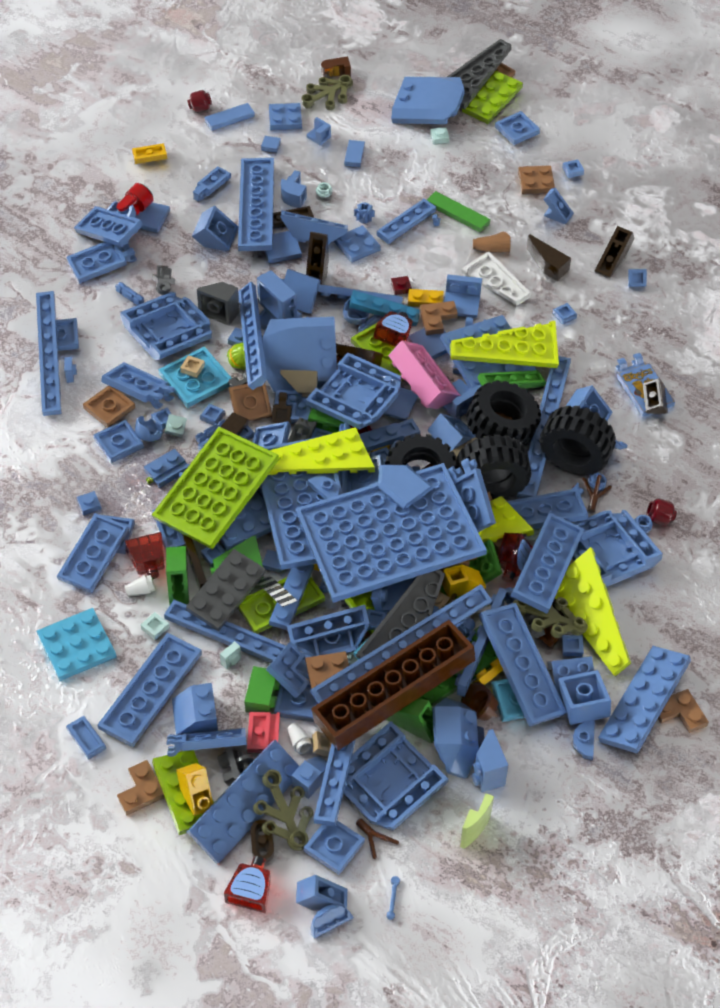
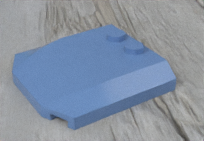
(427, 100)
(166, 325)
(299, 345)
(356, 392)
(619, 545)
(390, 778)

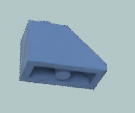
(309, 775)
(319, 892)

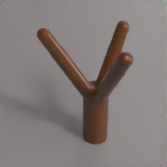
(594, 496)
(370, 832)

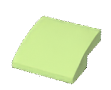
(476, 821)

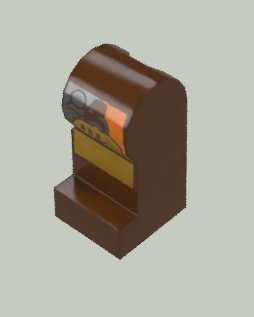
(336, 67)

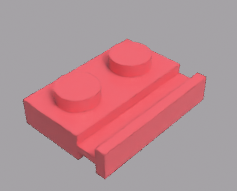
(262, 730)

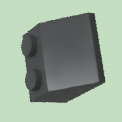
(219, 302)

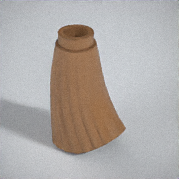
(496, 243)

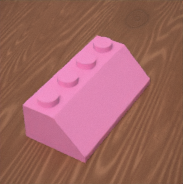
(423, 375)

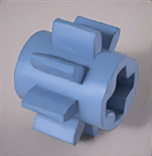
(364, 212)

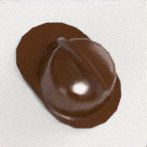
(481, 701)

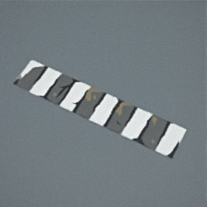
(276, 591)

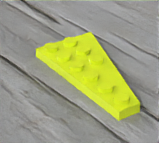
(513, 346)
(325, 455)
(506, 522)
(590, 600)

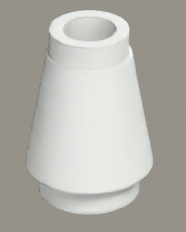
(140, 586)
(300, 739)

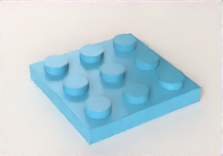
(191, 389)
(76, 644)

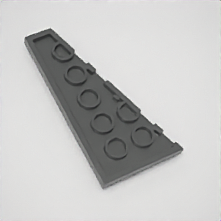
(480, 68)
(410, 609)

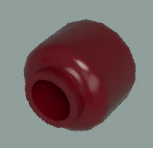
(199, 101)
(661, 511)

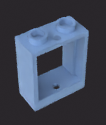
(276, 296)

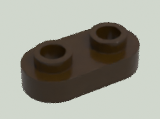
(262, 842)

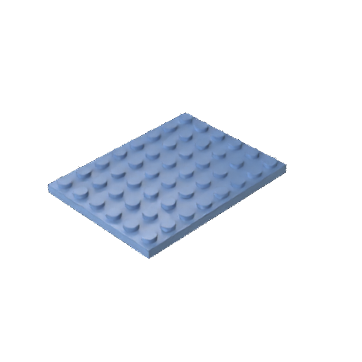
(372, 542)

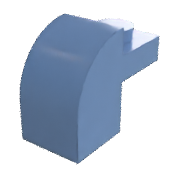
(292, 190)

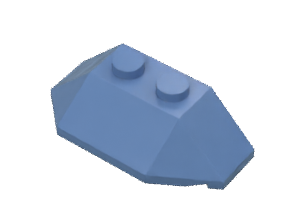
(301, 226)
(331, 632)
(455, 736)

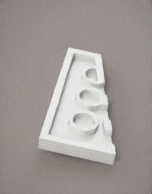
(497, 278)

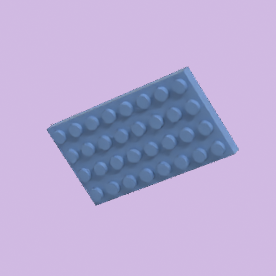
(281, 496)

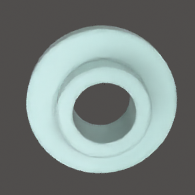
(324, 190)

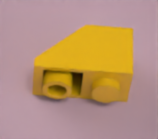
(461, 580)
(195, 787)

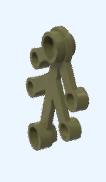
(343, 83)
(573, 624)
(285, 813)

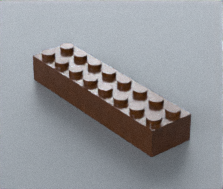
(393, 684)

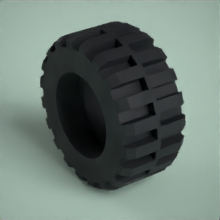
(507, 400)
(577, 440)
(421, 449)
(501, 462)

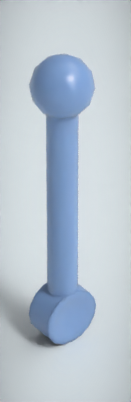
(395, 882)

